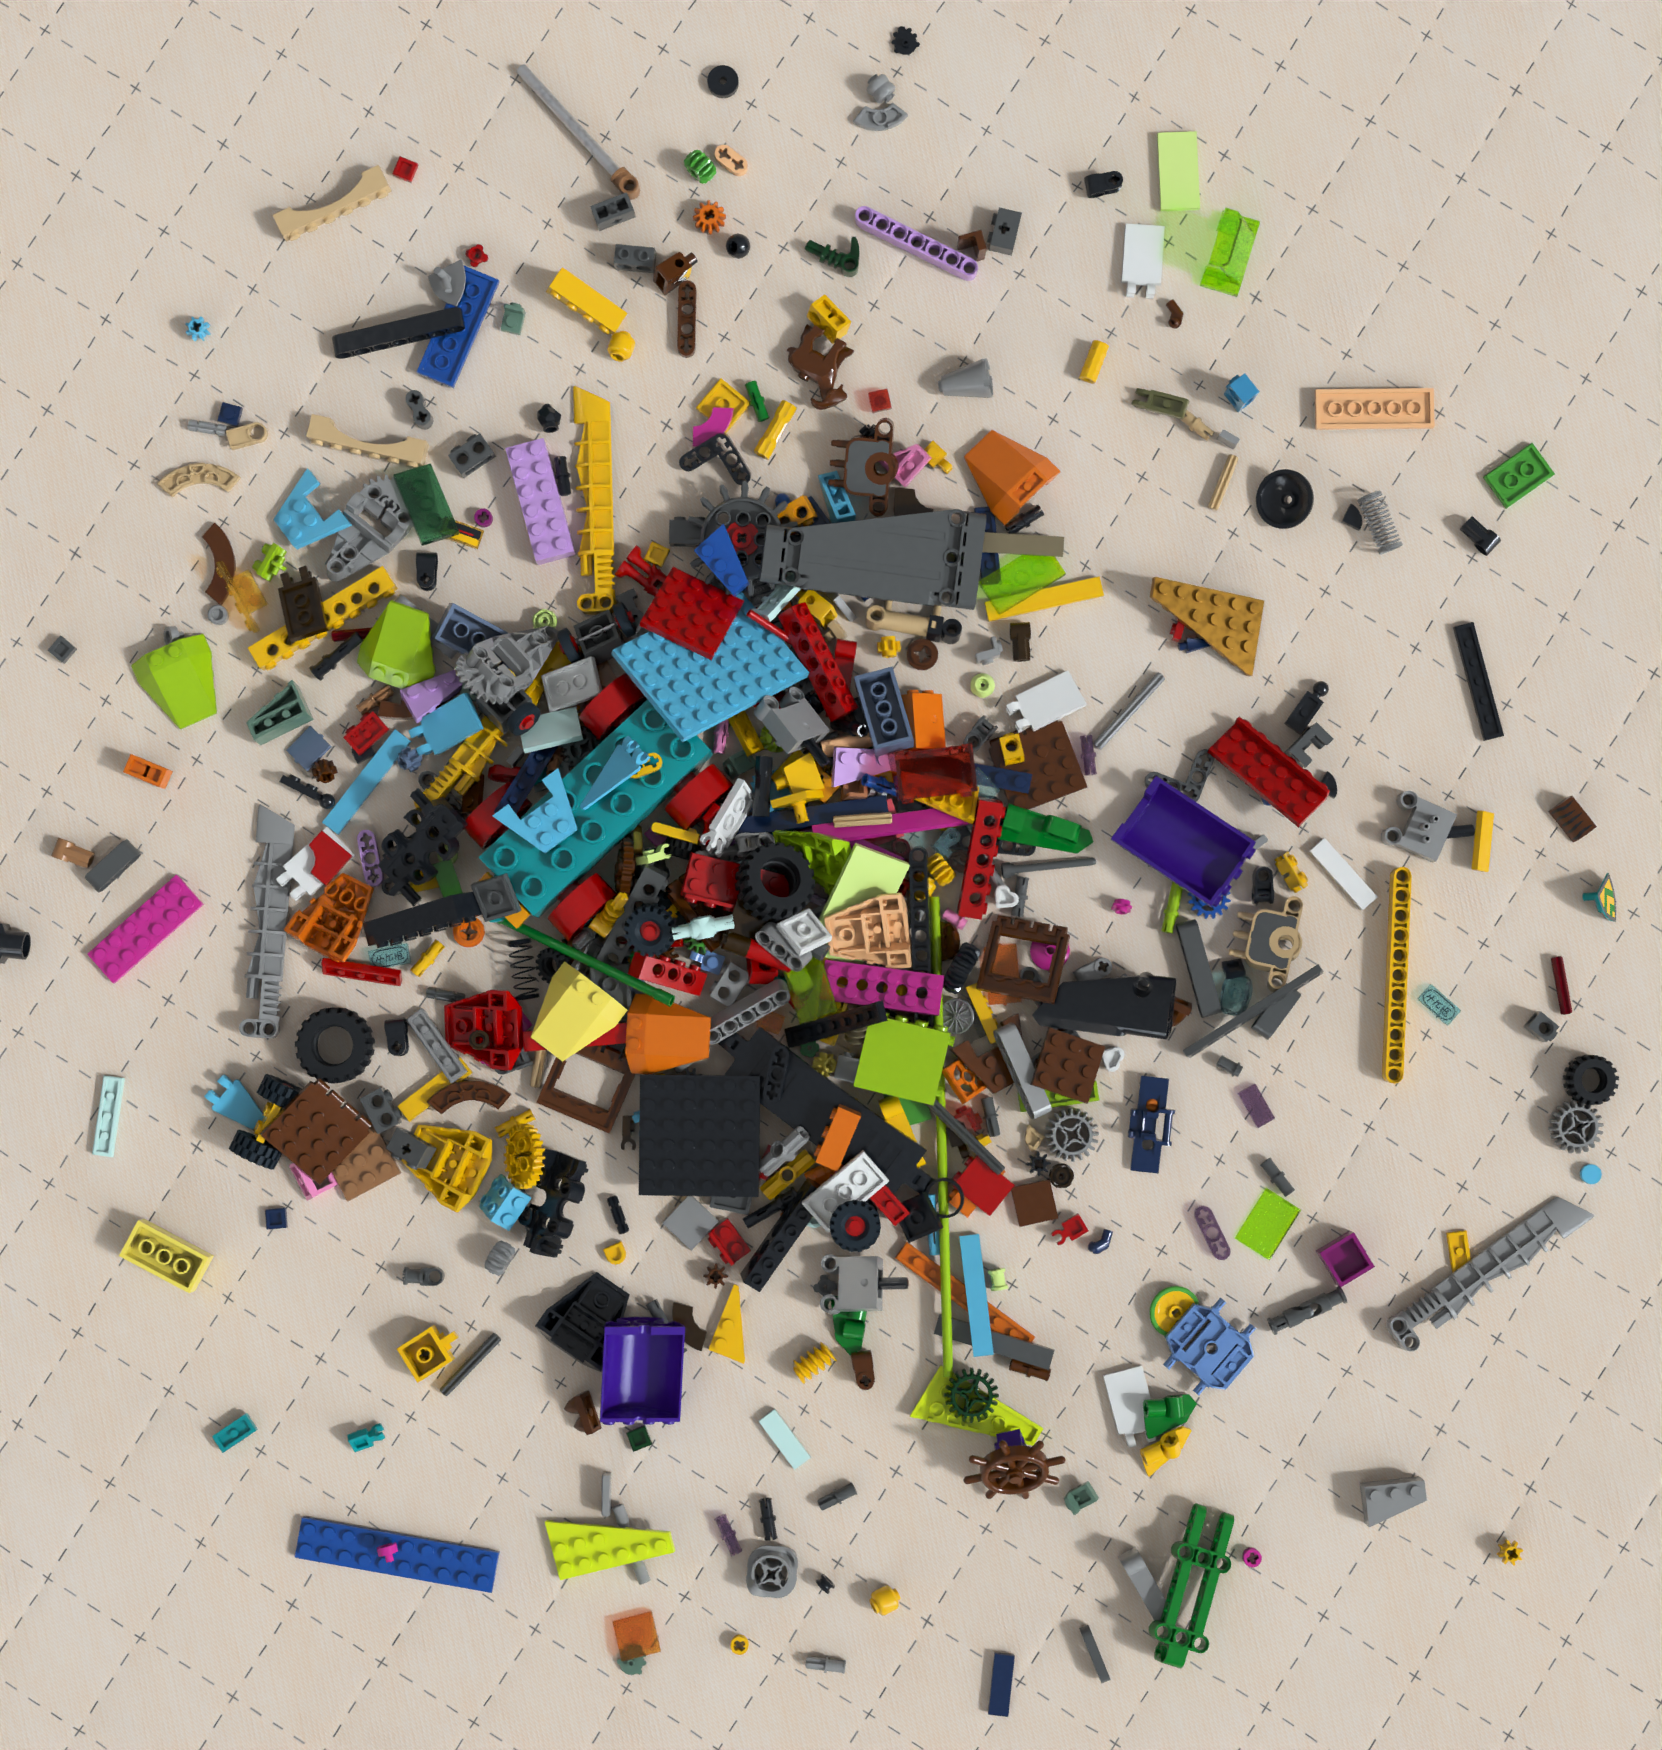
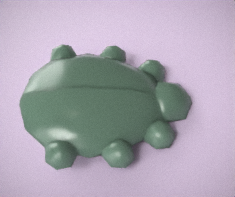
(632, 1666)

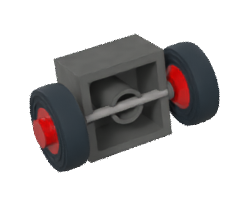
(598, 635)
(516, 715)

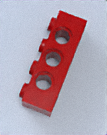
(668, 973)

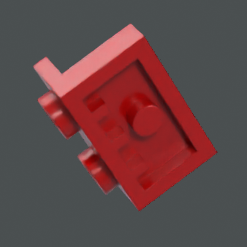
(366, 732)
(729, 1242)

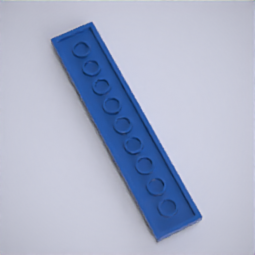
(415, 1559)

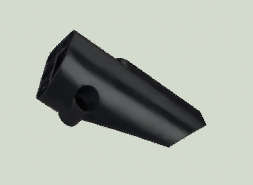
(1113, 1006)

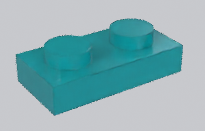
(234, 1432)

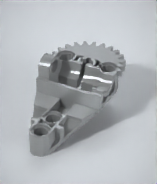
(361, 538)
(522, 653)

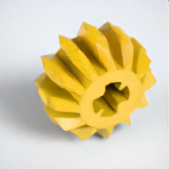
(940, 869)

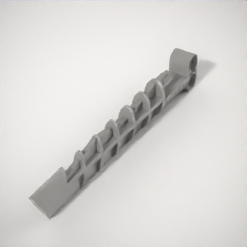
(272, 913)
(1500, 1258)

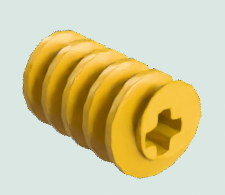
(813, 1362)

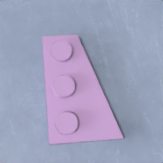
(427, 695)
(853, 763)

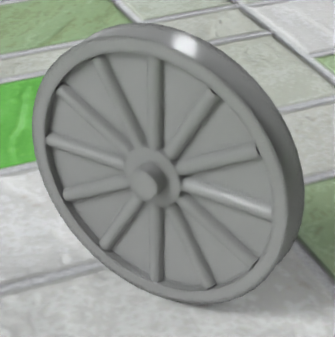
(957, 1015)

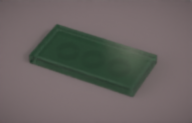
(426, 504)

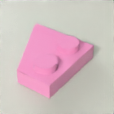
(910, 463)

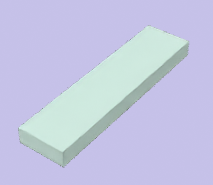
(108, 1116)

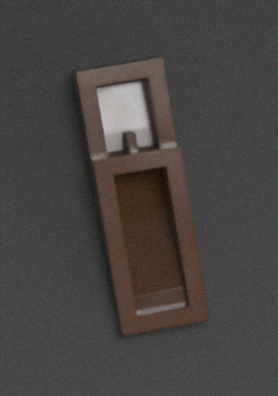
(396, 711)

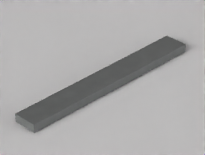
(1253, 1011)

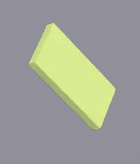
(1178, 171)

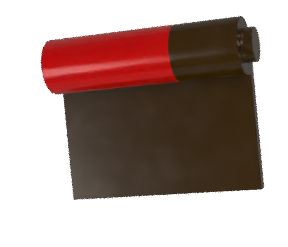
(742, 938)

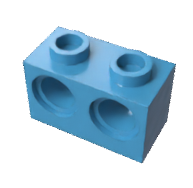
(1241, 392)

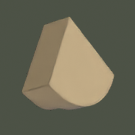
(1033, 1138)

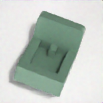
(1080, 1497)

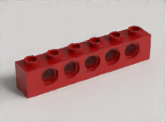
(818, 661)
(984, 808)

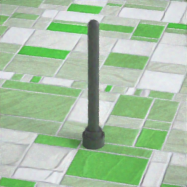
(1010, 869)

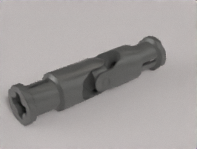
(1296, 1315)

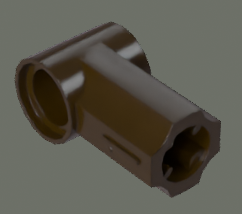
(1020, 635)

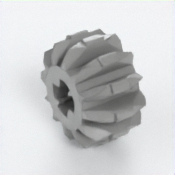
(499, 1258)

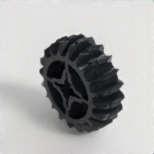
(960, 968)

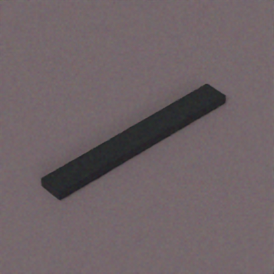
(836, 1024)

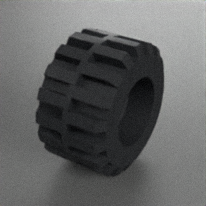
(1574, 1079)

